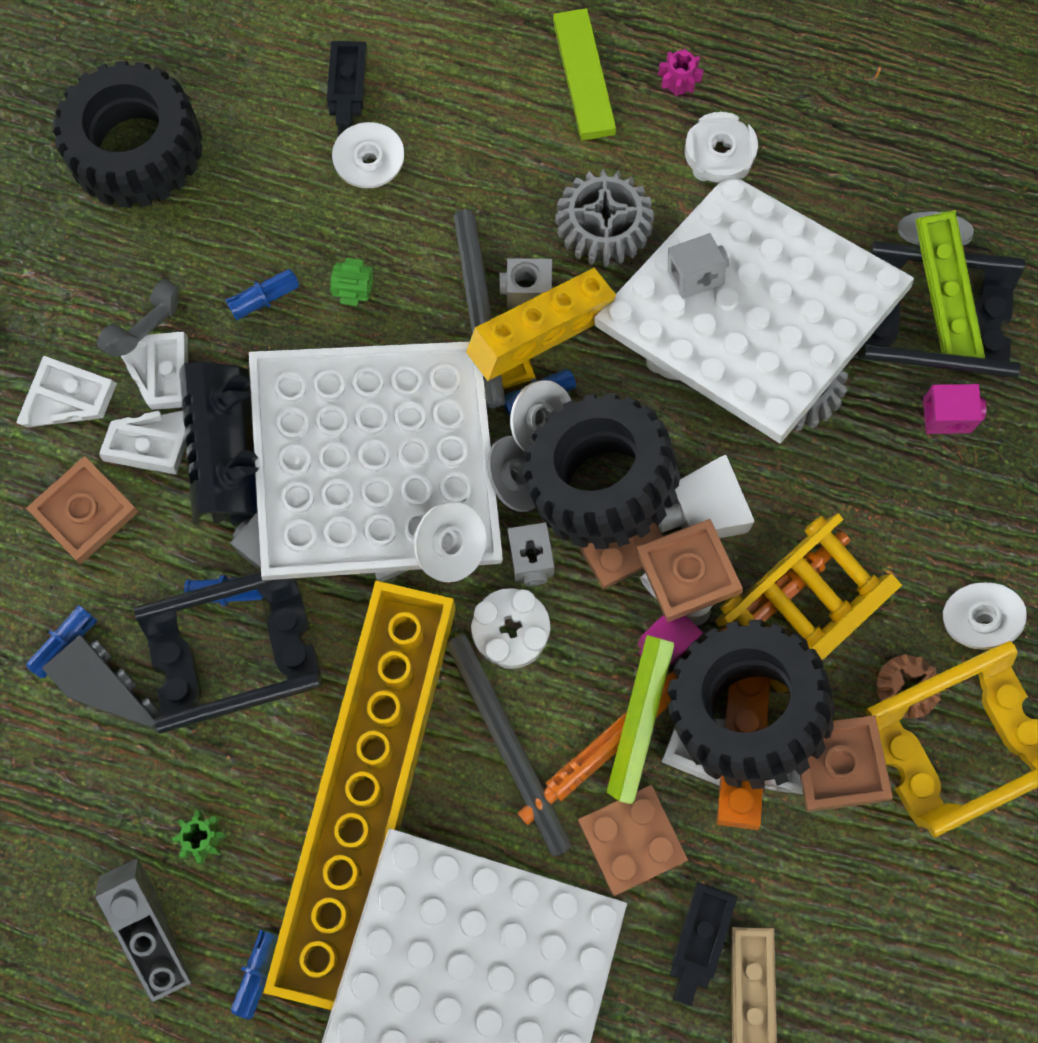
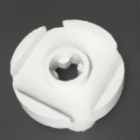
(724, 128)
(500, 648)

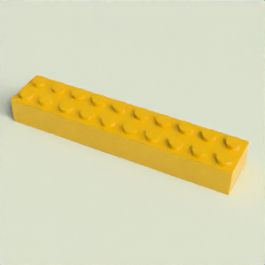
(361, 788)

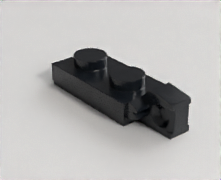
(346, 81)
(701, 940)

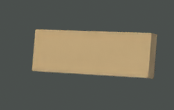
(753, 985)

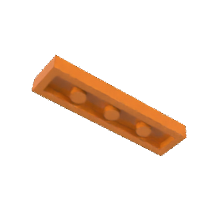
(745, 712)

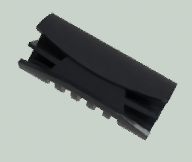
(219, 441)

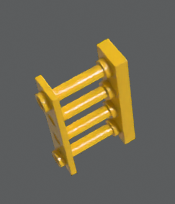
(844, 615)

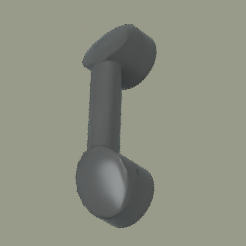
(119, 342)

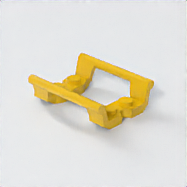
(1003, 704)

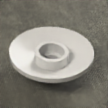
(366, 142)
(535, 399)
(463, 546)
(980, 604)

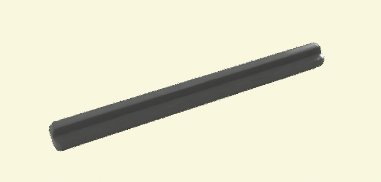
(476, 291)
(508, 744)

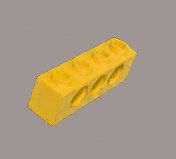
(539, 324)

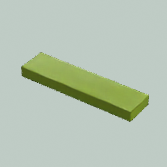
(584, 74)
(949, 284)
(640, 719)

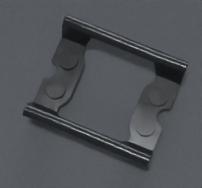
(992, 311)
(174, 656)

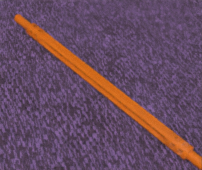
(607, 743)

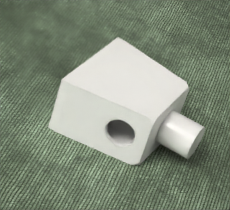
(712, 495)

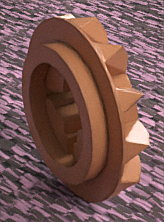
(890, 682)

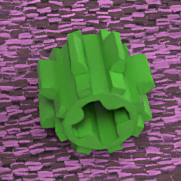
(351, 281)
(193, 828)

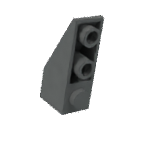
(90, 680)
(142, 929)

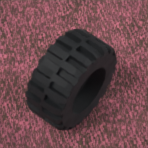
(117, 96)
(593, 429)
(743, 654)

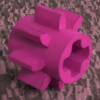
(680, 72)

